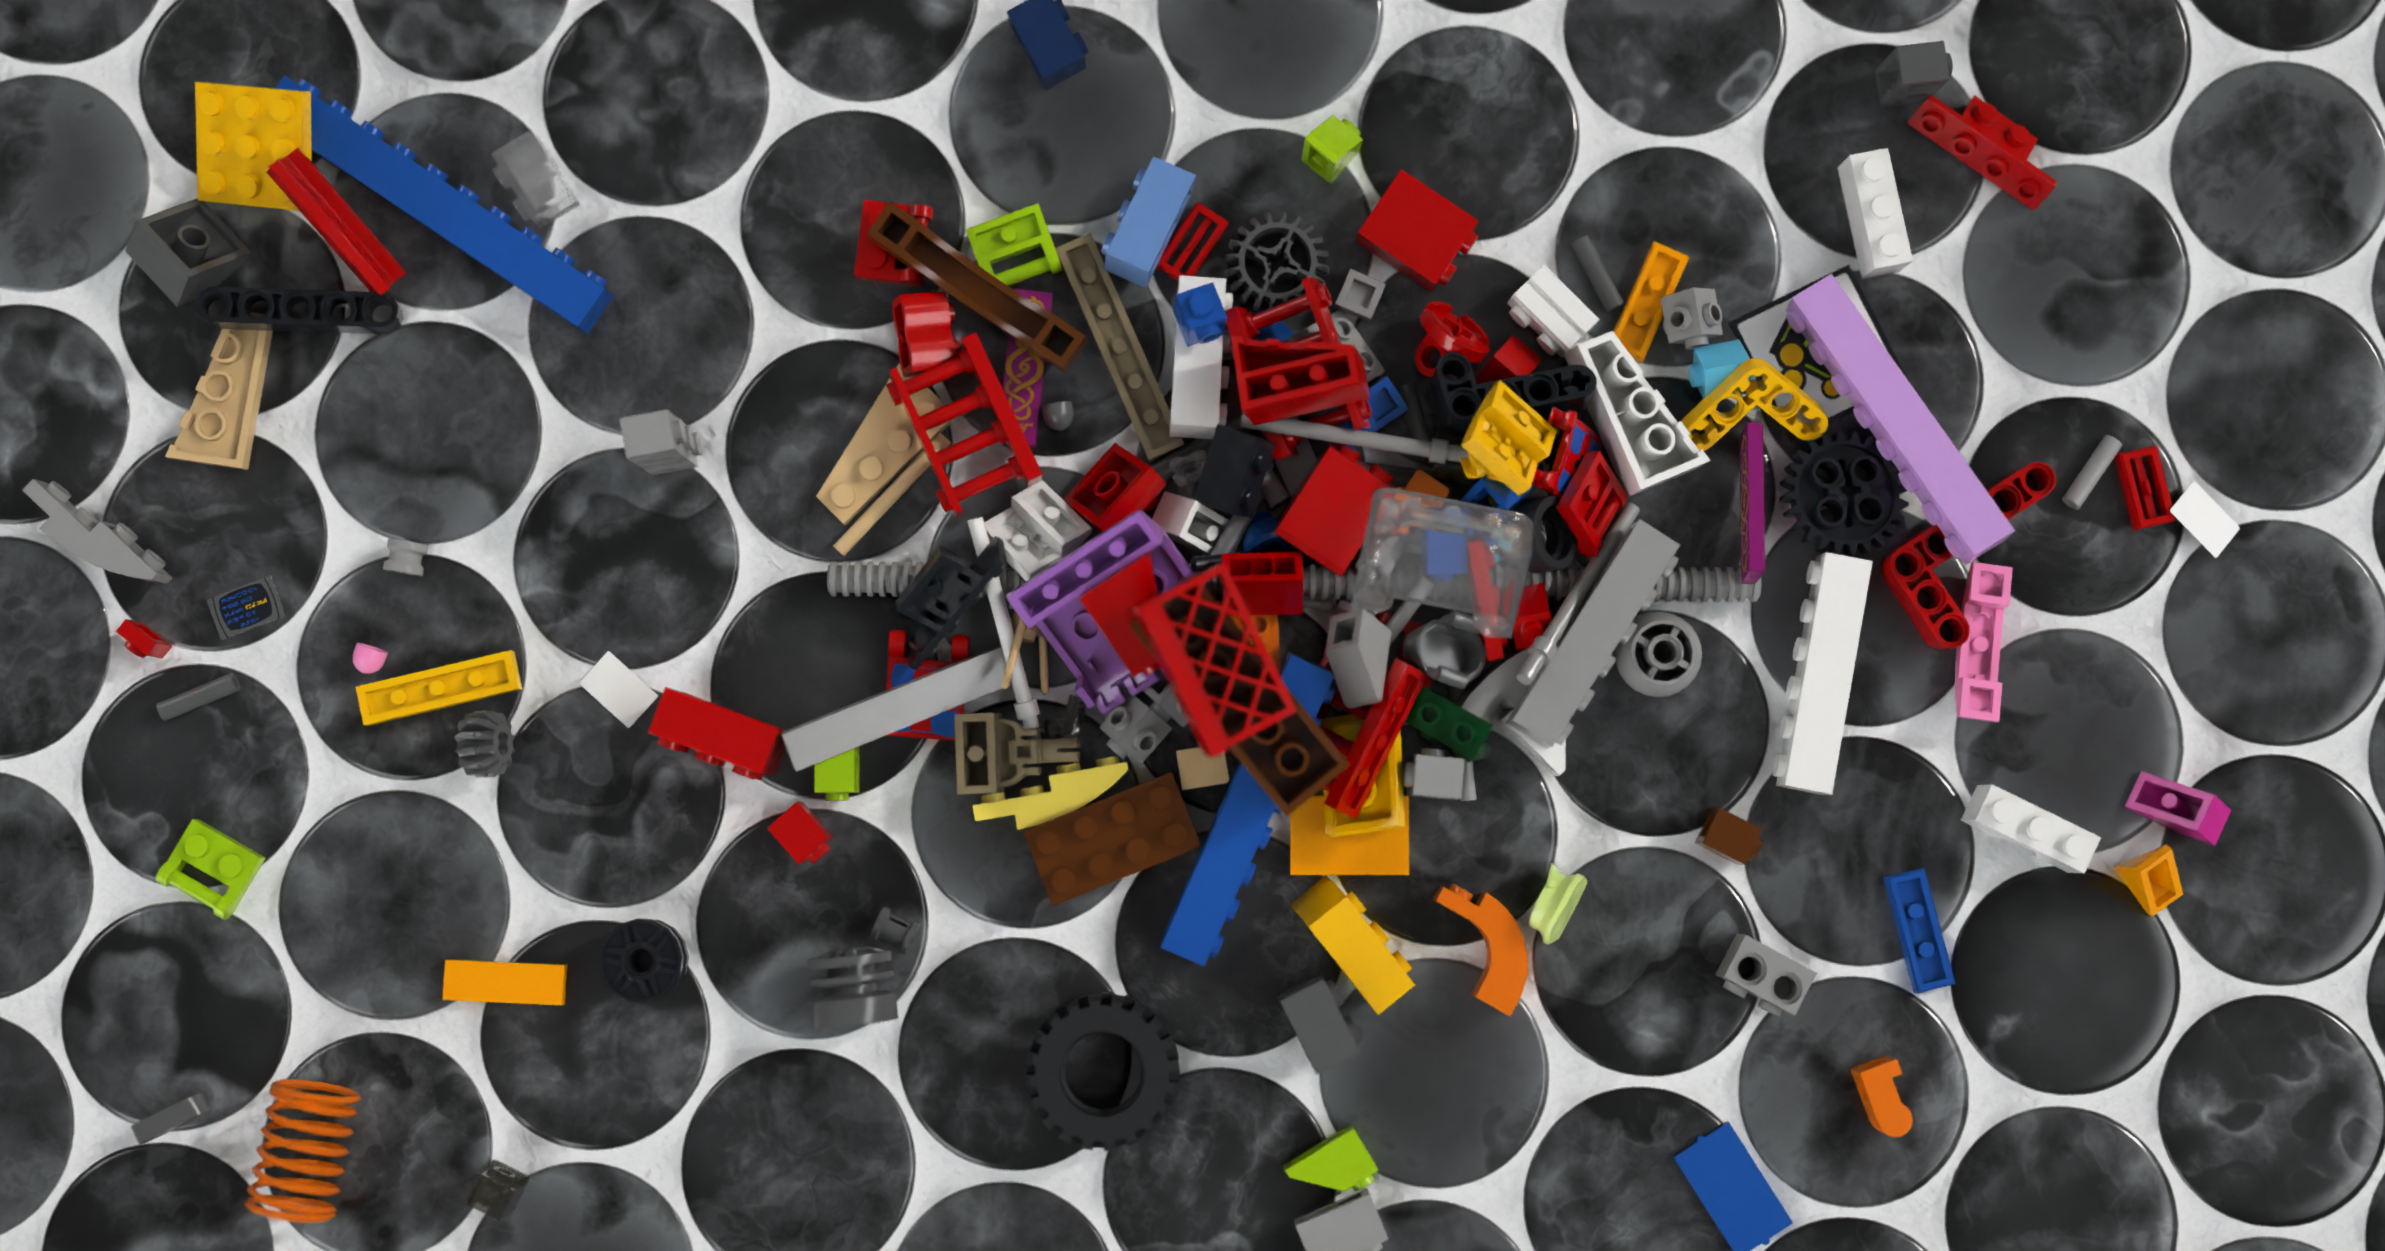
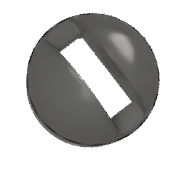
(1058, 414)

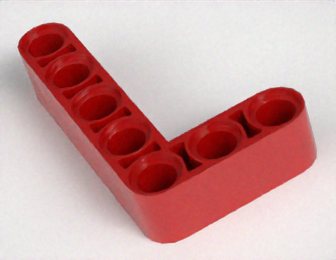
(1923, 561)

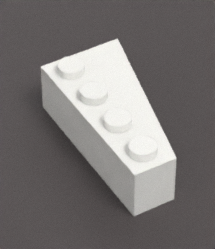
(1632, 420)

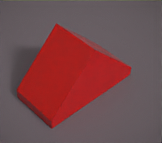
(1509, 361)

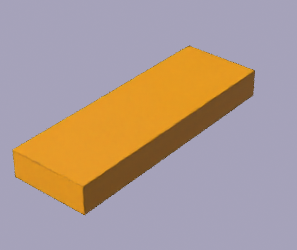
(1643, 306)
(505, 982)

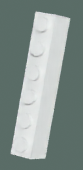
(1822, 673)

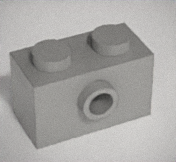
(1433, 775)

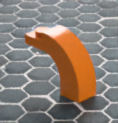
(1507, 957)

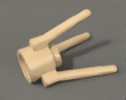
(1027, 635)

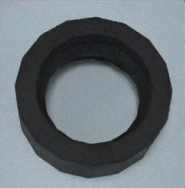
(1559, 538)

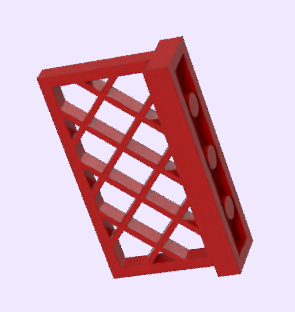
(336, 221)
(1182, 676)

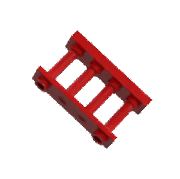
(1318, 299)
(1003, 430)
(1375, 737)

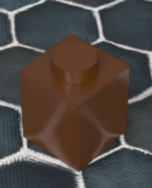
(1730, 836)

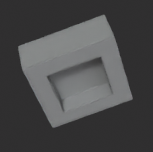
(1360, 295)

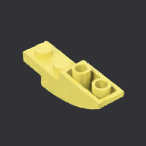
(1069, 792)

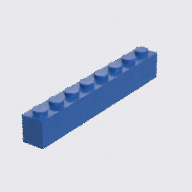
(1235, 836)

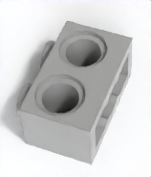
(1768, 967)

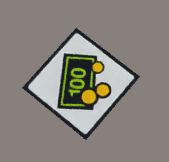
(1769, 336)

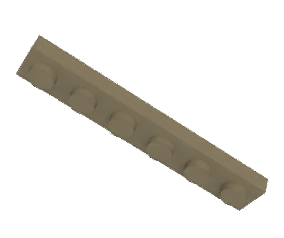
(1119, 346)

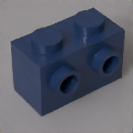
(1048, 40)

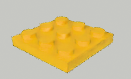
(243, 134)

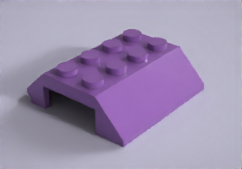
(1055, 607)

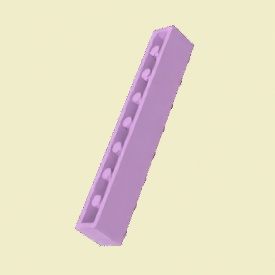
(1898, 420)

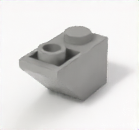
(1358, 656)

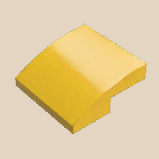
(1509, 438)

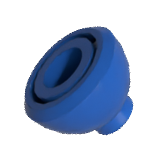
(1262, 535)

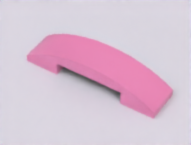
(1978, 658)

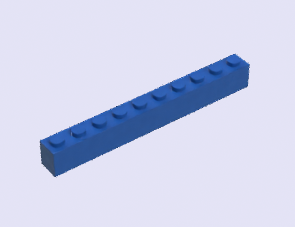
(453, 212)

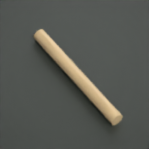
(888, 498)

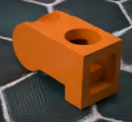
(1881, 1097)

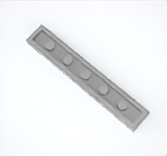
(895, 708)

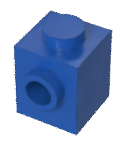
(1200, 314)

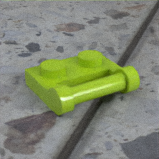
(1012, 236)
(216, 856)

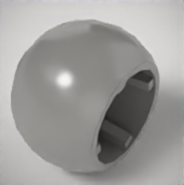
(1684, 659)

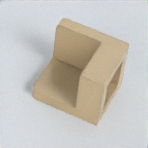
(1200, 770)

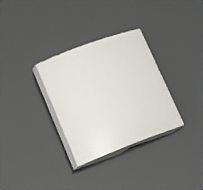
(1037, 530)

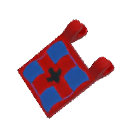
(1575, 442)
(938, 726)

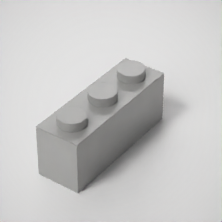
(660, 442)

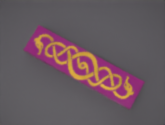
(1025, 376)
(1752, 503)

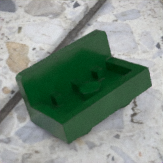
(1450, 724)

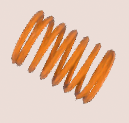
(310, 1209)

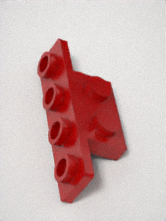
(1986, 144)

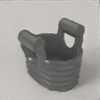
(1447, 649)

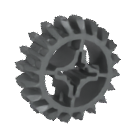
(1261, 255)

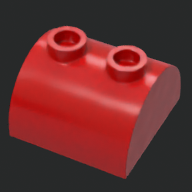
(1115, 489)

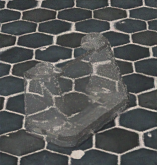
(1444, 558)

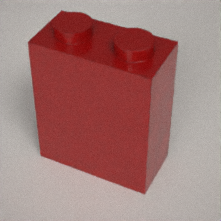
(1418, 232)

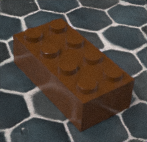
(1112, 839)

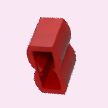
(924, 331)

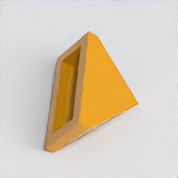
(2152, 879)

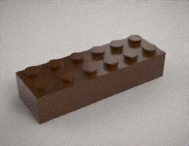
(1285, 758)

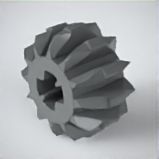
(484, 744)

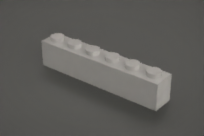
(1594, 633)

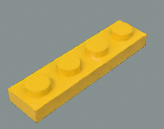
(438, 688)

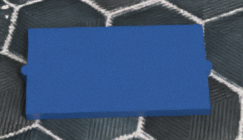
(1732, 1189)

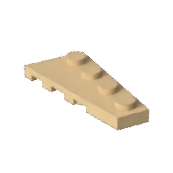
(227, 403)
(877, 453)

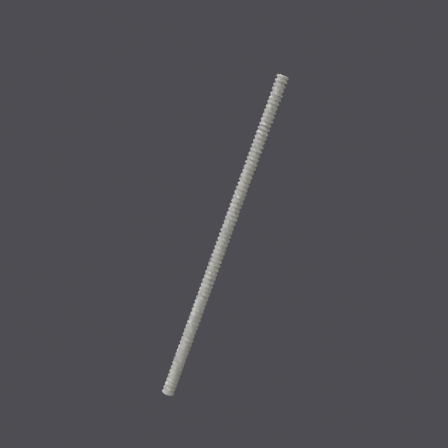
(1321, 582)

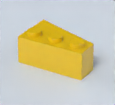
(1354, 943)

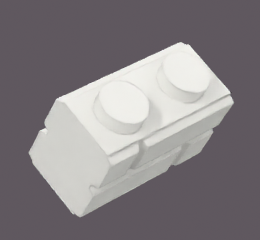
(1551, 312)

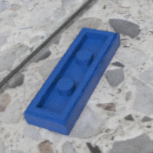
(1919, 930)

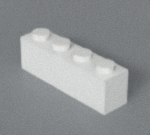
(1199, 374)

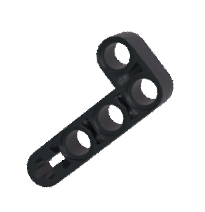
(1561, 387)

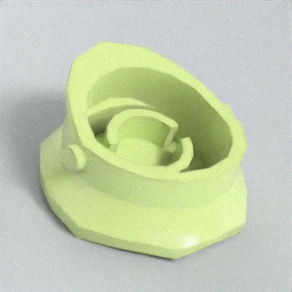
(1556, 903)

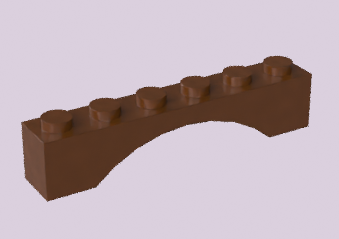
(976, 288)

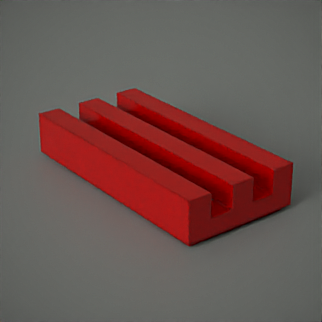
(1174, 272)
(2130, 489)

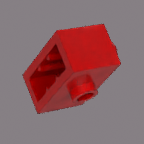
(1275, 590)

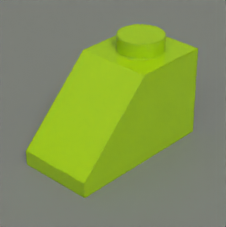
(1331, 147)
(1335, 1163)

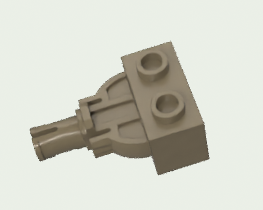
(995, 752)

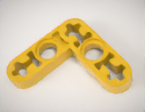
(1758, 394)

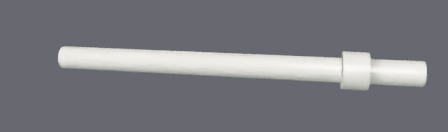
(1026, 706)

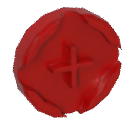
(1449, 335)

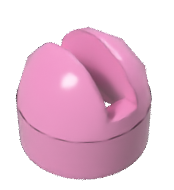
(368, 658)

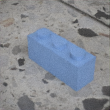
(1147, 221)

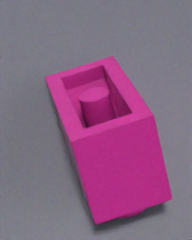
(2179, 807)

